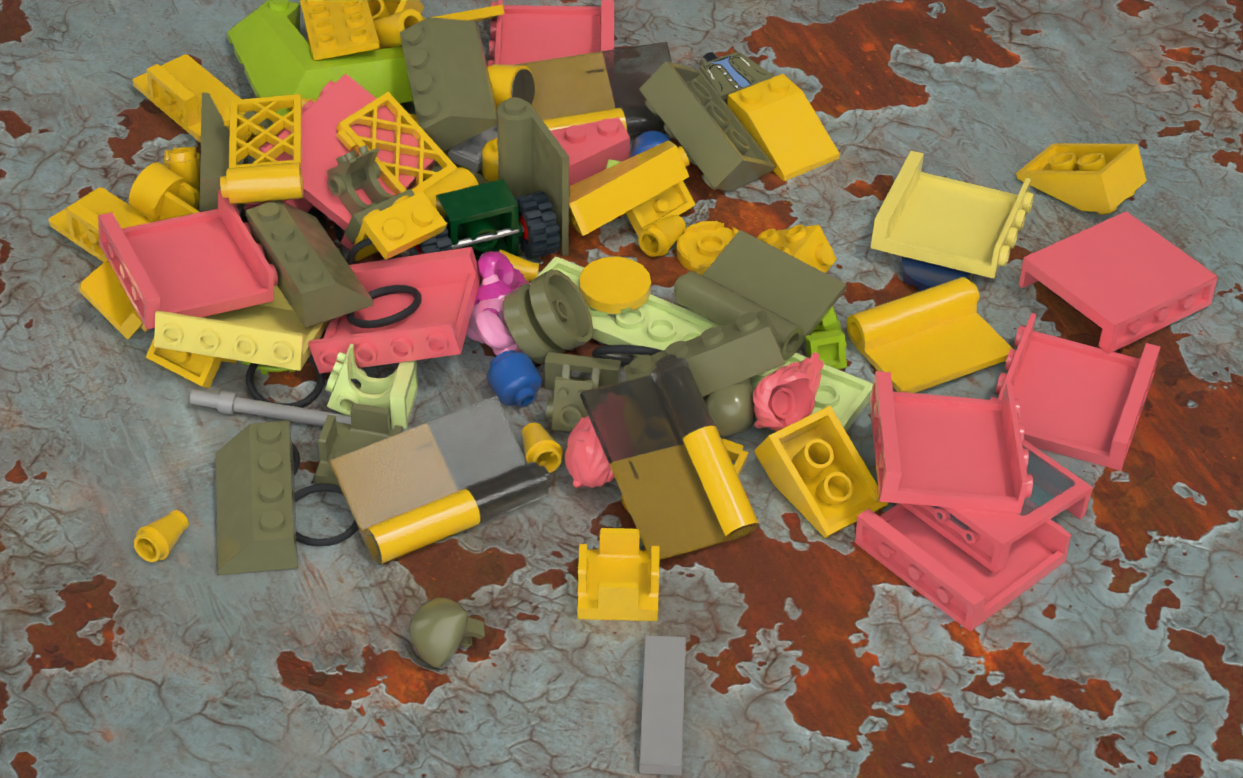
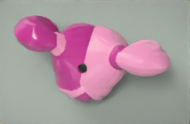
(487, 318)

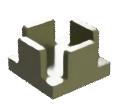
(336, 439)

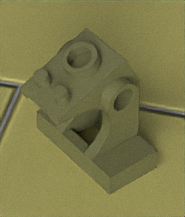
(359, 173)
(566, 405)

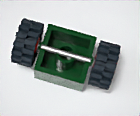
(495, 220)

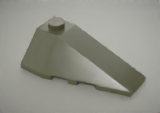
(214, 154)

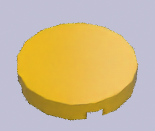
(702, 244)
(615, 284)

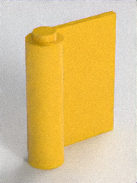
(928, 336)

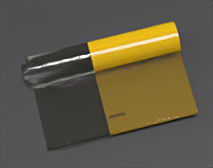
(599, 88)
(670, 460)
(438, 480)

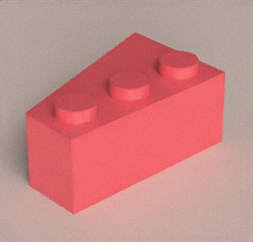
(592, 145)

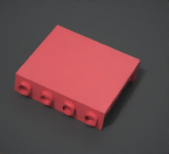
(549, 32)
(322, 146)
(189, 263)
(1122, 279)
(434, 330)
(1077, 395)
(949, 449)
(949, 574)

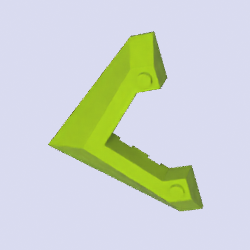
(282, 62)

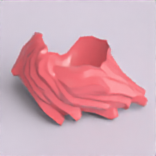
(787, 394)
(586, 457)

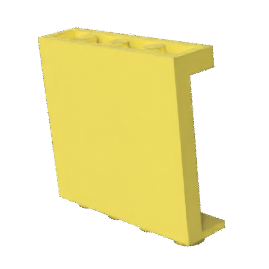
(949, 220)
(253, 334)

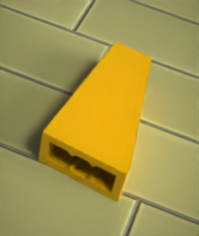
(625, 186)

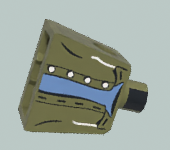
(731, 72)

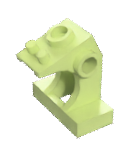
(393, 392)

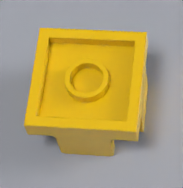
(618, 578)

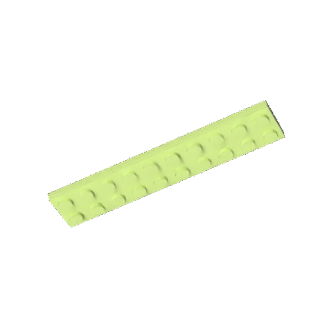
(663, 323)

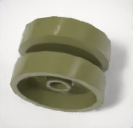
(547, 316)

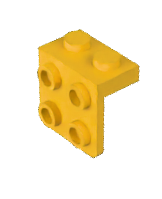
(400, 226)
(803, 243)
(110, 299)

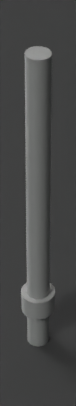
(230, 403)

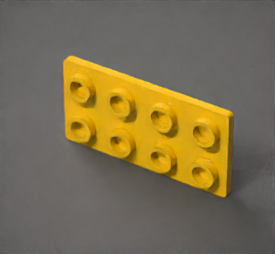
(339, 27)
(179, 89)
(80, 219)

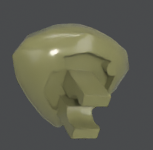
(732, 408)
(441, 628)

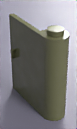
(533, 160)
(760, 278)

